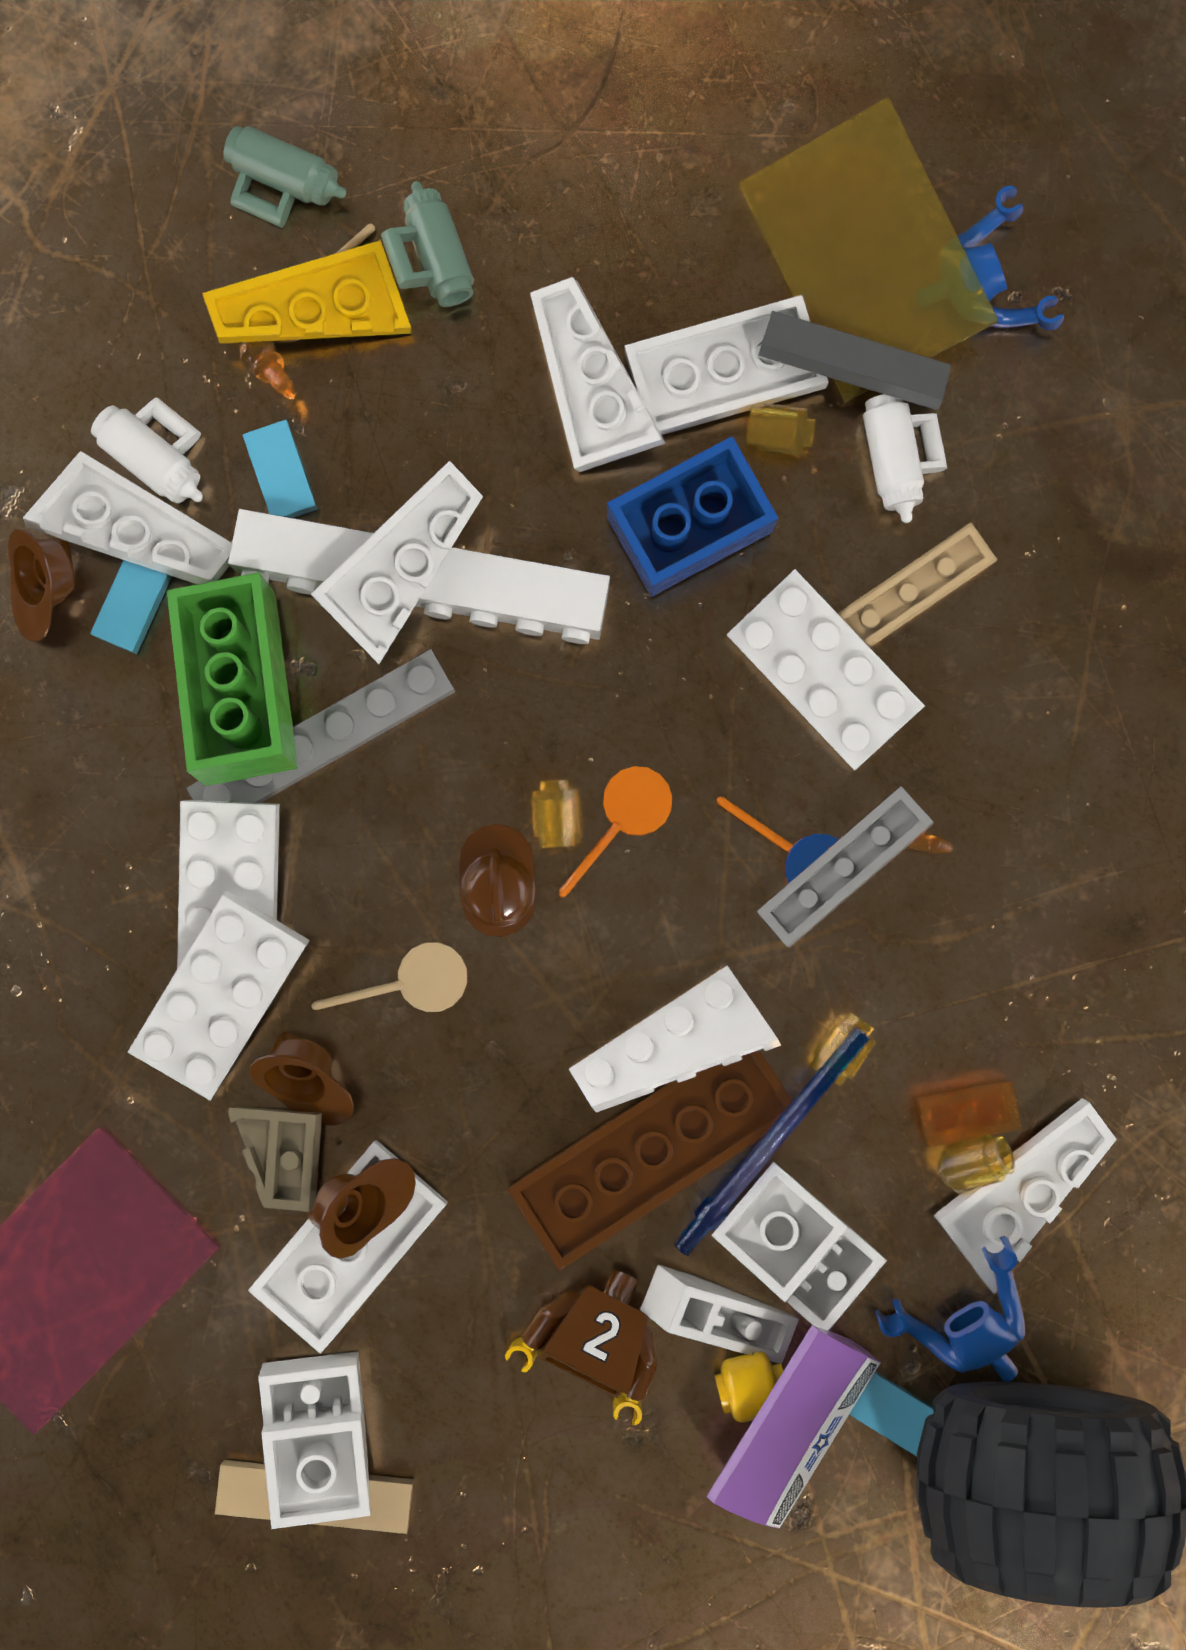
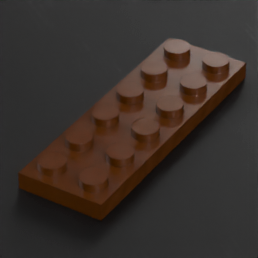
(648, 1155)

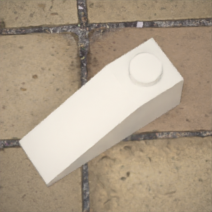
(717, 1315)

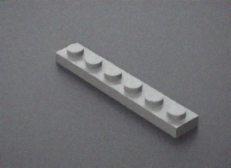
(344, 728)

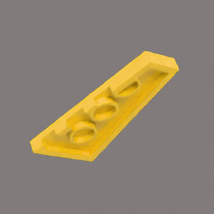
(317, 299)

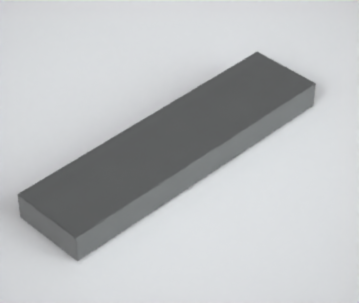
(855, 360)

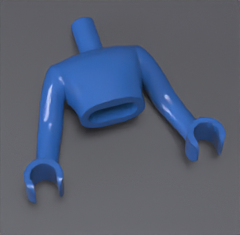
(989, 271)
(976, 1331)

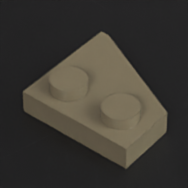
(281, 1154)

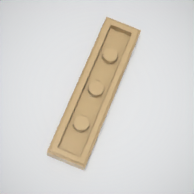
(918, 585)
(245, 1494)

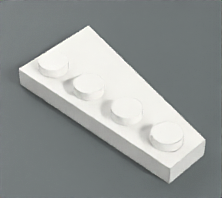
(592, 388)
(121, 519)
(392, 568)
(688, 1035)
(1022, 1203)

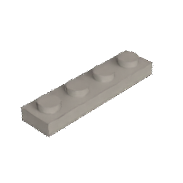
(845, 867)

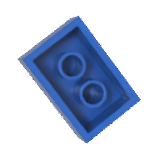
(691, 516)

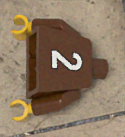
(596, 1341)

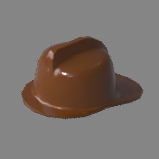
(39, 580)
(497, 880)
(301, 1079)
(360, 1206)

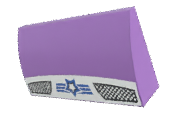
(794, 1428)

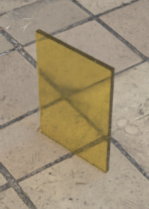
(869, 239)

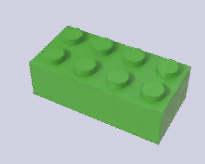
(231, 680)

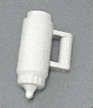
(148, 454)
(896, 455)

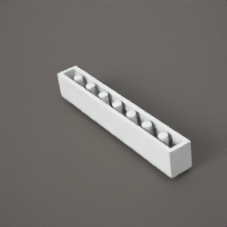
(465, 583)

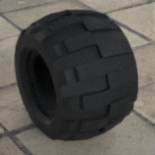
(1052, 1493)

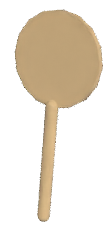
(428, 978)

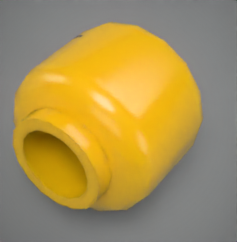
(746, 1384)

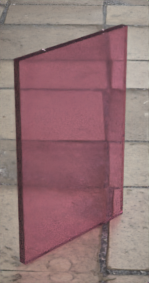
(86, 1273)

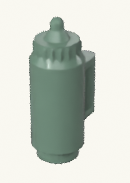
(280, 167)
(436, 247)

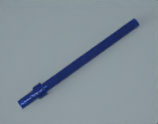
(713, 1210)

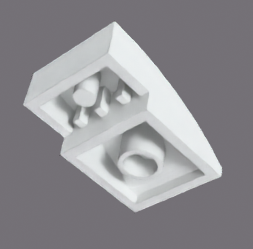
(799, 1248)
(314, 1440)

